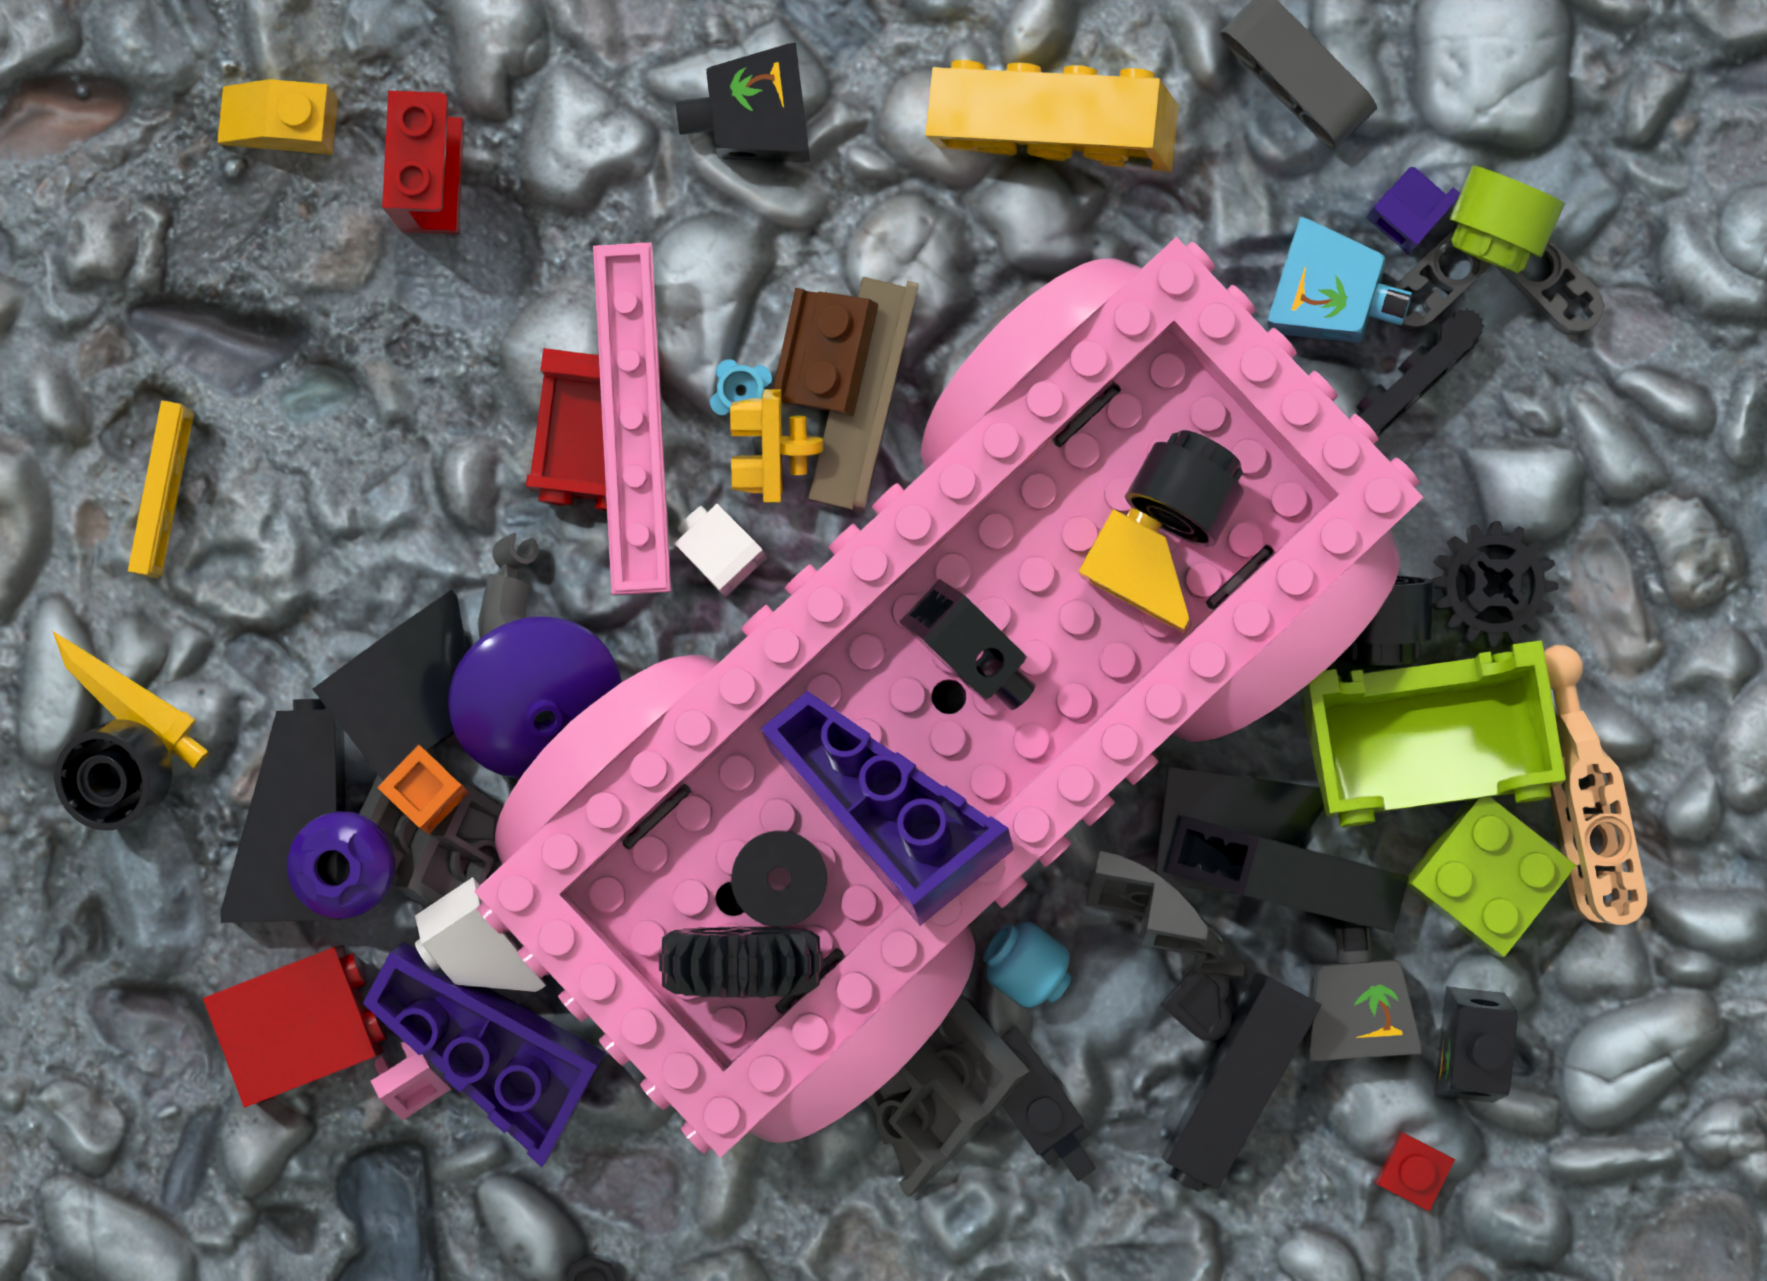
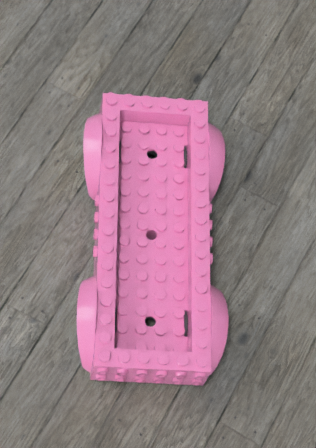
(1007, 521)

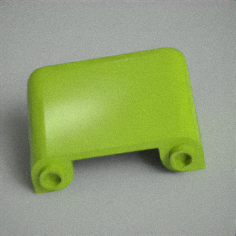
(1434, 734)

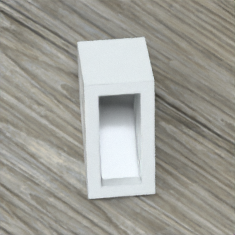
(719, 548)
(468, 947)

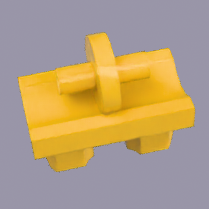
(765, 471)

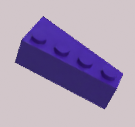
(896, 818)

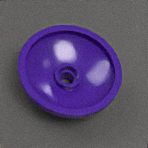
(514, 677)

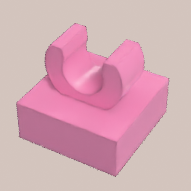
(409, 1083)

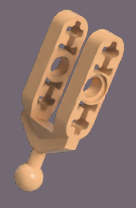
(1584, 757)

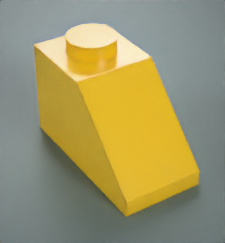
(279, 116)
(1137, 567)

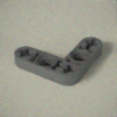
(1531, 290)

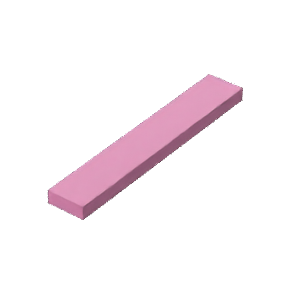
(632, 419)

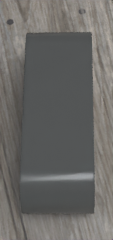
(1298, 70)

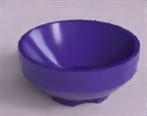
(369, 859)

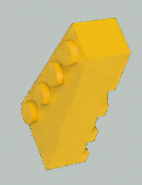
(1053, 113)

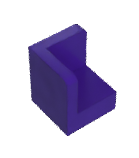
(1411, 209)

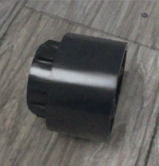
(1188, 487)
(1398, 626)
(92, 791)

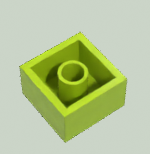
(1489, 874)

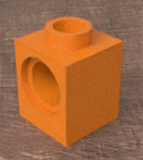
(423, 789)

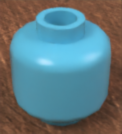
(1027, 964)

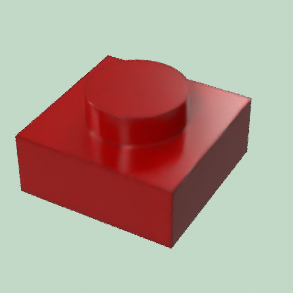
(1414, 1171)

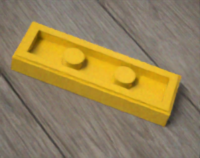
(161, 490)

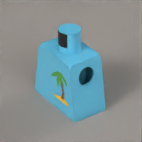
(1333, 288)

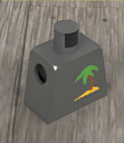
(1362, 1004)

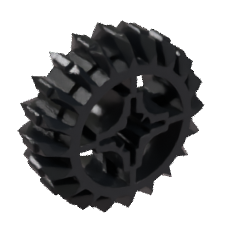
(740, 961)

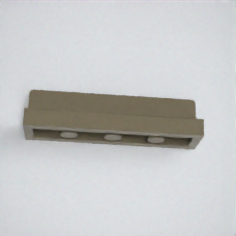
(854, 442)

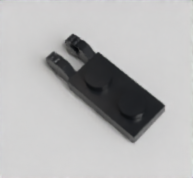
(1421, 371)

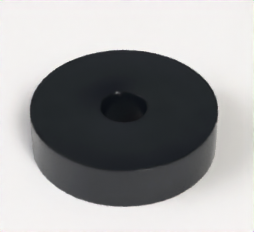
(785, 905)

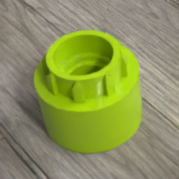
(1503, 219)

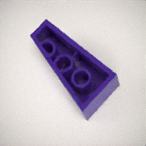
(488, 1047)

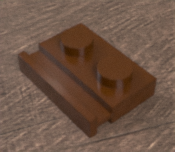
(825, 351)

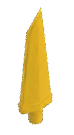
(133, 702)

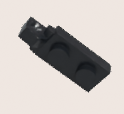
(1045, 1112)

